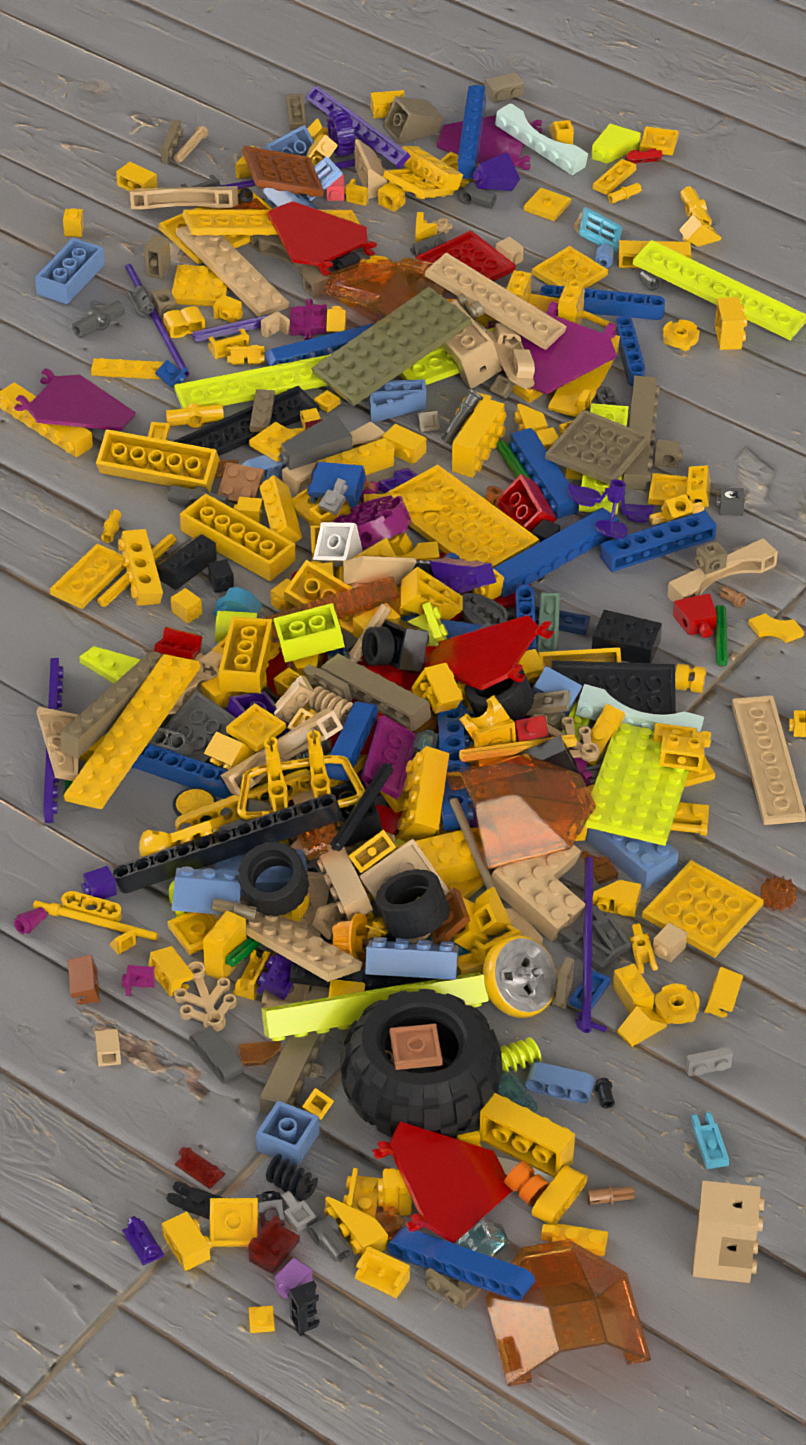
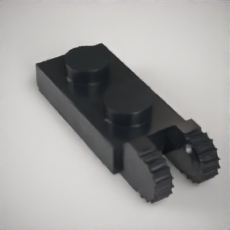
(196, 1200)

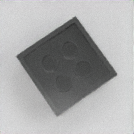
(199, 722)

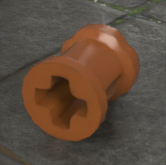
(493, 495)

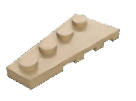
(51, 724)

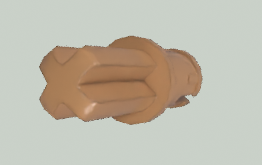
(610, 1195)

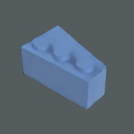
(397, 399)

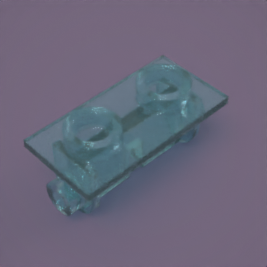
(514, 1090)

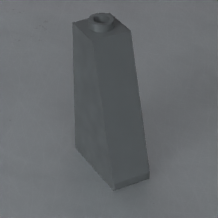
(316, 443)

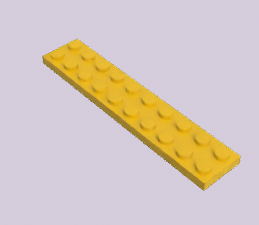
(240, 221)
(132, 732)

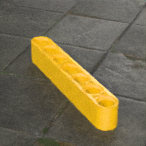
(214, 809)

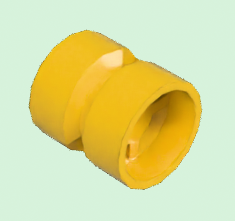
(683, 675)

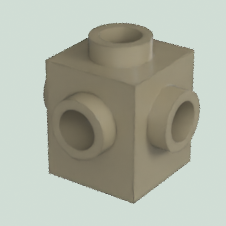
(711, 557)

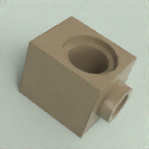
(163, 301)
(667, 454)

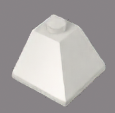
(337, 543)

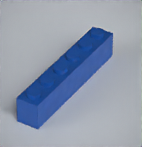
(542, 471)

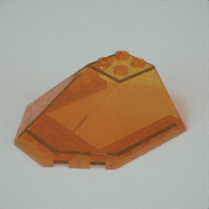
(380, 286)
(524, 807)
(570, 1307)

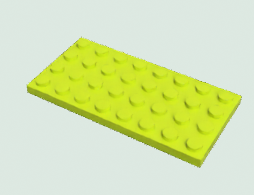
(632, 790)

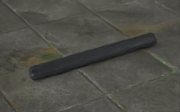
(361, 807)

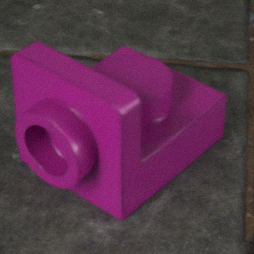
(138, 976)

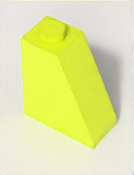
(615, 143)

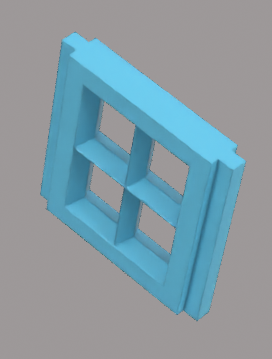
(604, 222)

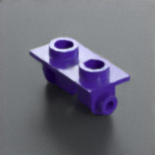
(142, 1241)

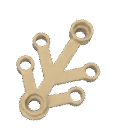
(588, 750)
(211, 1017)

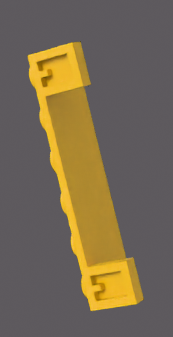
(581, 392)

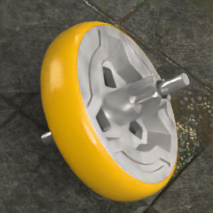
(506, 976)

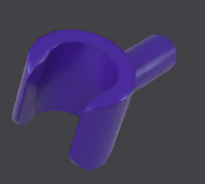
(593, 1025)

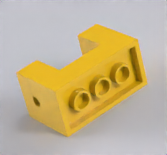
(570, 303)

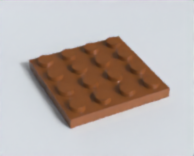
(282, 171)

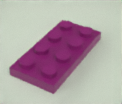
(390, 745)

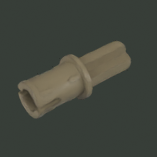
(237, 908)

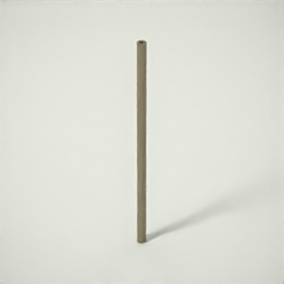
(474, 849)

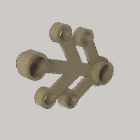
(475, 309)

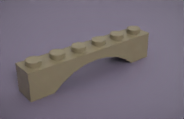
(311, 276)

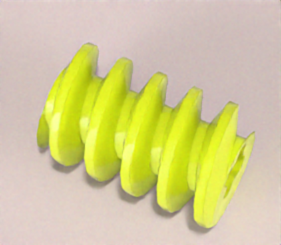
(519, 1054)

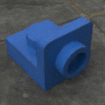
(171, 374)

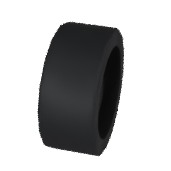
(378, 646)

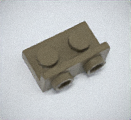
(454, 1290)

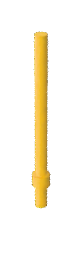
(55, 910)

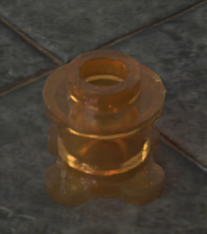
(390, 1221)

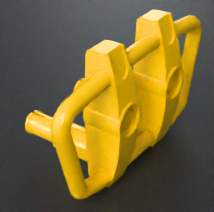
(277, 788)

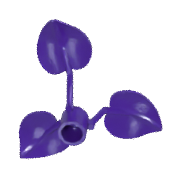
(615, 493)

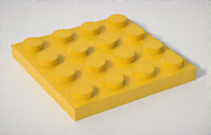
(703, 907)

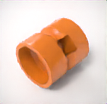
(526, 1183)

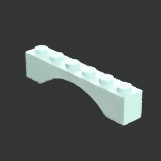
(565, 156)
(594, 700)

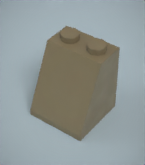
(412, 119)

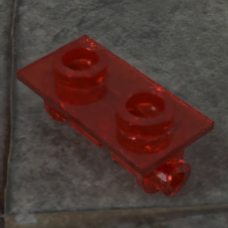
(198, 1168)

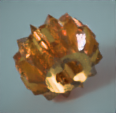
(778, 893)

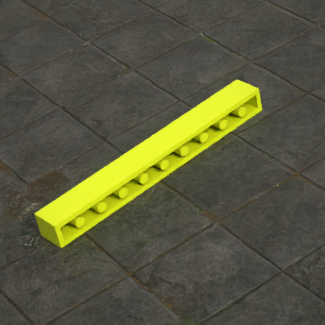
(344, 1009)

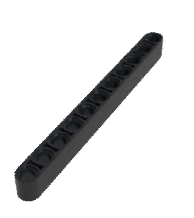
(228, 843)

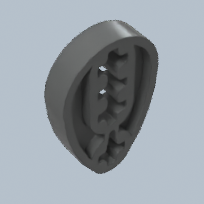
(478, 608)

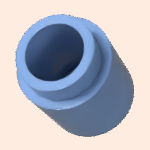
(604, 255)

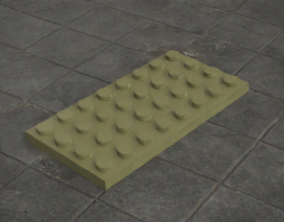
(391, 346)

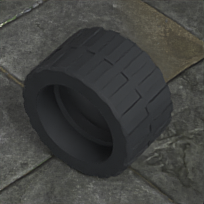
(515, 700)
(267, 856)
(403, 913)

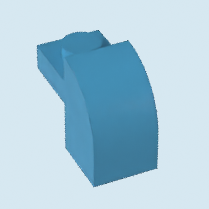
(238, 601)

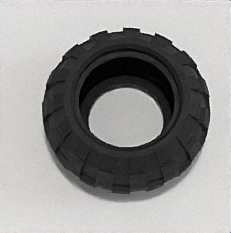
(432, 1100)

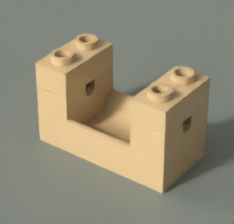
(473, 353)
(727, 1231)

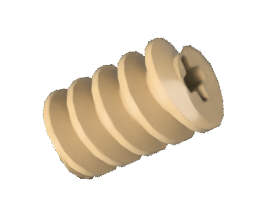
(325, 700)

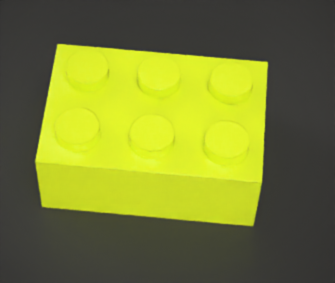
(309, 632)

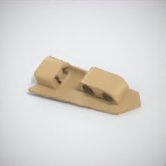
(512, 356)
(209, 669)

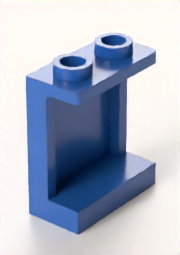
(327, 474)

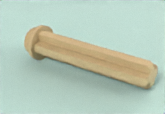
(200, 133)
(376, 621)

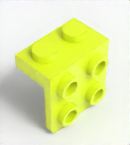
(431, 622)

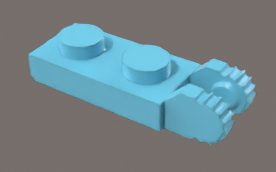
(710, 1142)

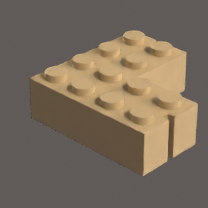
(538, 894)

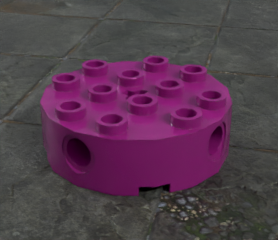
(378, 519)

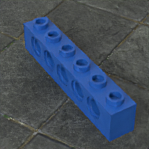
(658, 541)

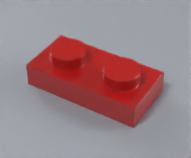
(650, 155)

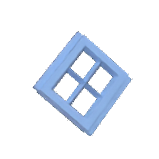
(330, 178)

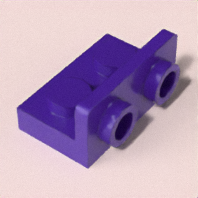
(276, 977)

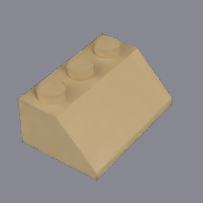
(369, 168)
(371, 568)

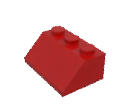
(525, 503)

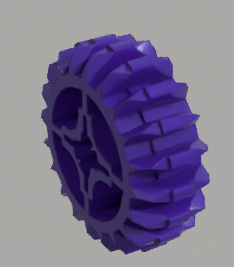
(341, 131)

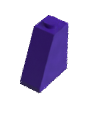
(496, 174)

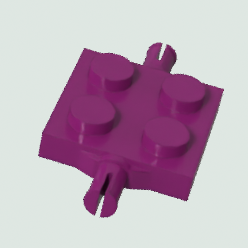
(308, 319)

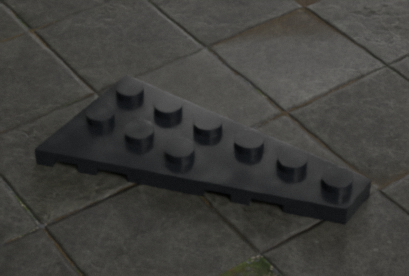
(635, 685)

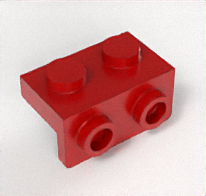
(179, 644)

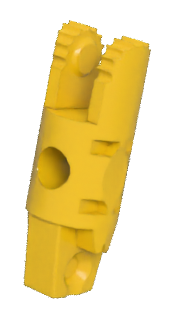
(642, 949)

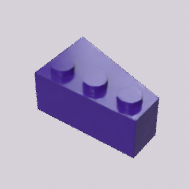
(463, 575)

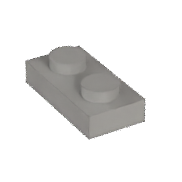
(708, 1061)

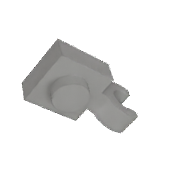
(334, 500)
(297, 1214)

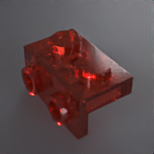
(272, 1245)

